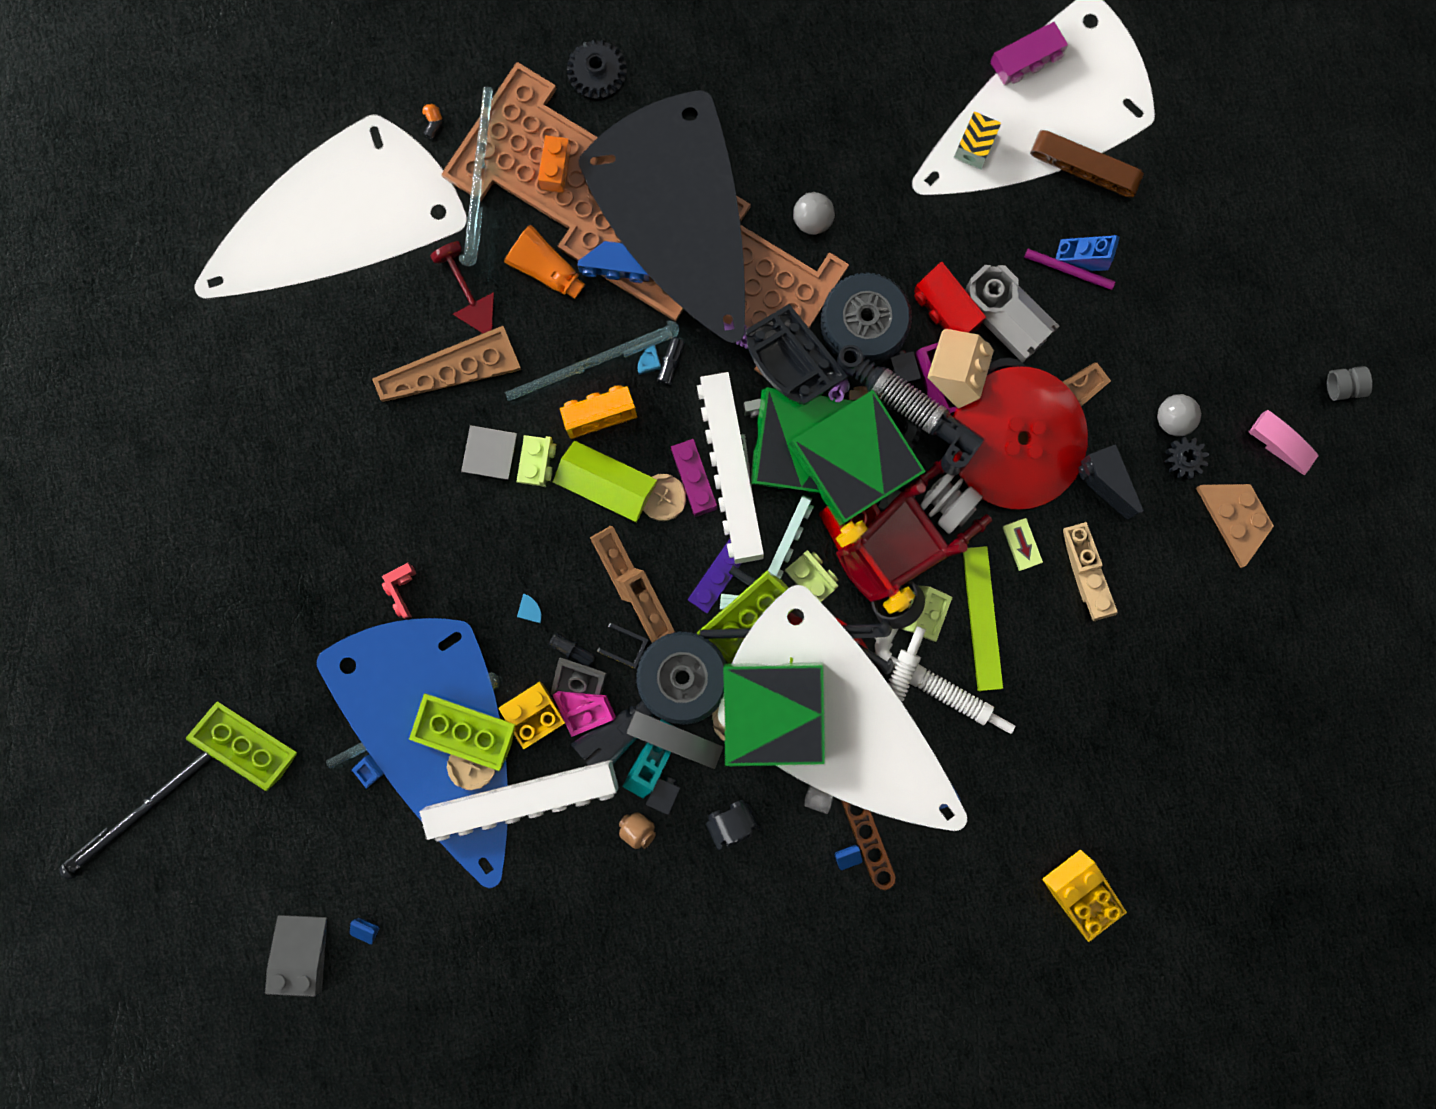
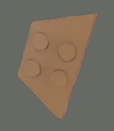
(1238, 518)

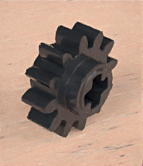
(1179, 461)

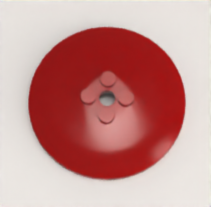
(1056, 431)

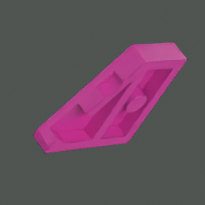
(583, 710)

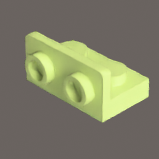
(535, 460)
(810, 574)
(933, 614)

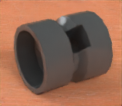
(1347, 383)

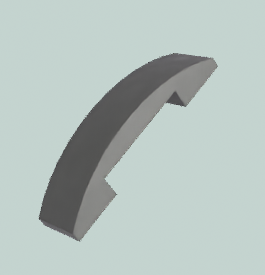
(674, 740)

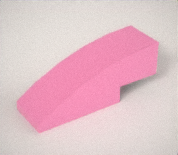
(1284, 442)

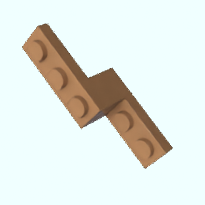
(632, 584)

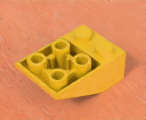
(1084, 895)

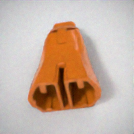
(538, 259)

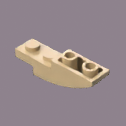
(1088, 571)

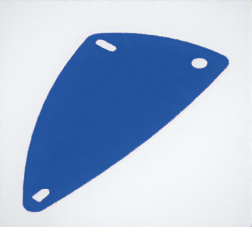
(381, 704)

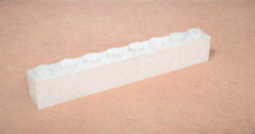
(731, 468)
(519, 800)

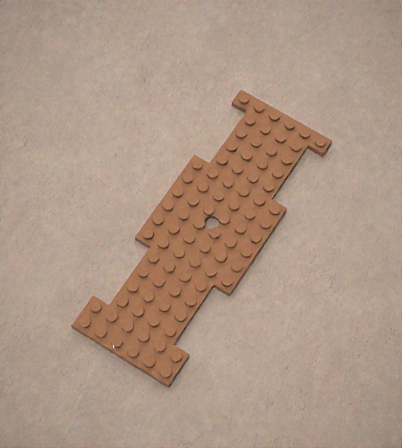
(513, 162)

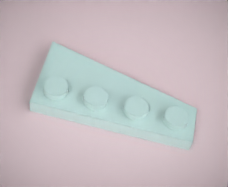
(793, 532)

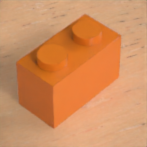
(554, 164)

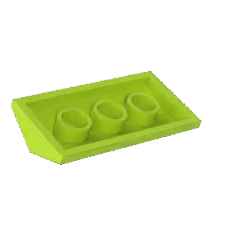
(604, 481)
(745, 611)
(462, 732)
(242, 746)

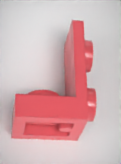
(398, 576)

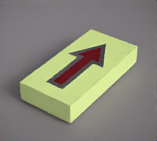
(1022, 544)

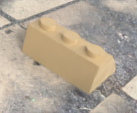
(960, 366)

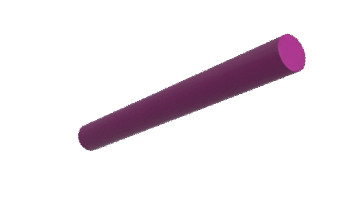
(1069, 269)

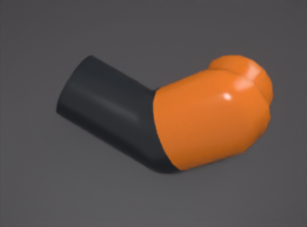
(434, 119)

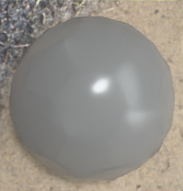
(814, 213)
(1179, 415)

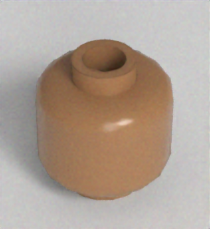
(637, 830)

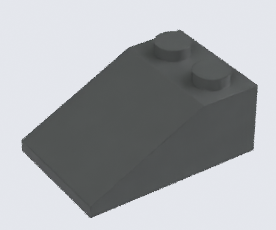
(297, 956)

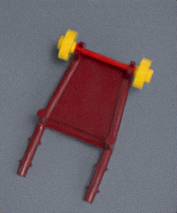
(898, 546)

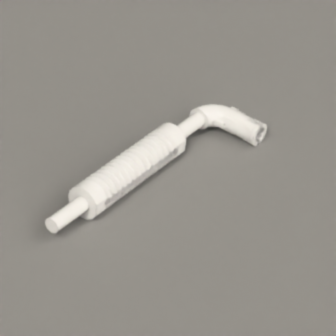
(906, 665)
(945, 691)

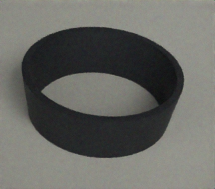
(910, 615)

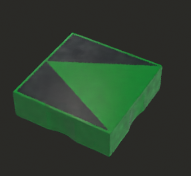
(778, 424)
(856, 457)
(774, 714)

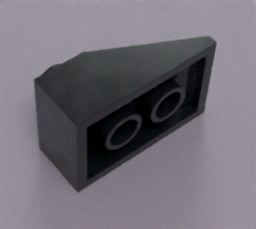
(1109, 478)

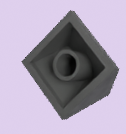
(577, 678)

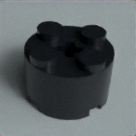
(733, 825)

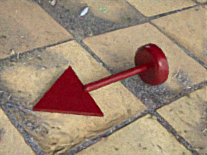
(478, 313)

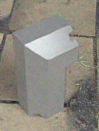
(1010, 311)

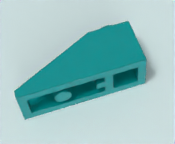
(646, 769)

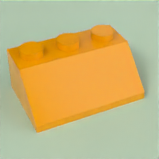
(598, 411)

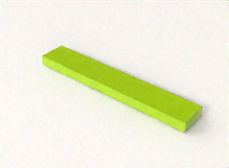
(982, 619)

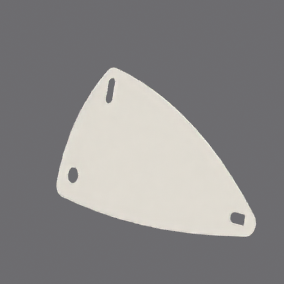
(1071, 97)
(337, 213)
(871, 741)

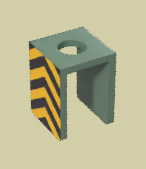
(977, 140)

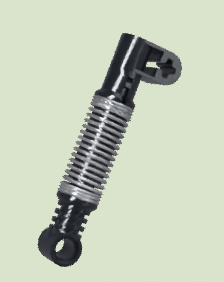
(933, 418)

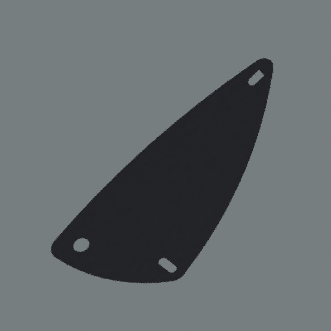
(675, 205)

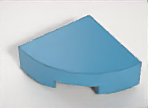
(649, 361)
(529, 609)

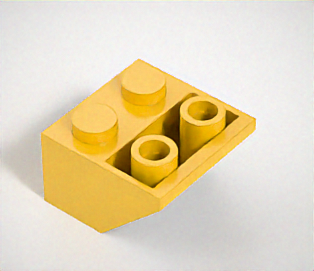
(533, 714)

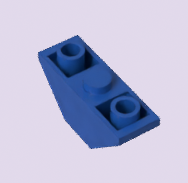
(1088, 252)
(612, 261)

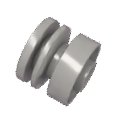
(951, 502)

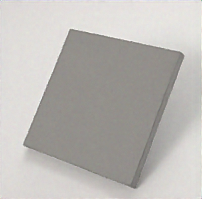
(489, 452)

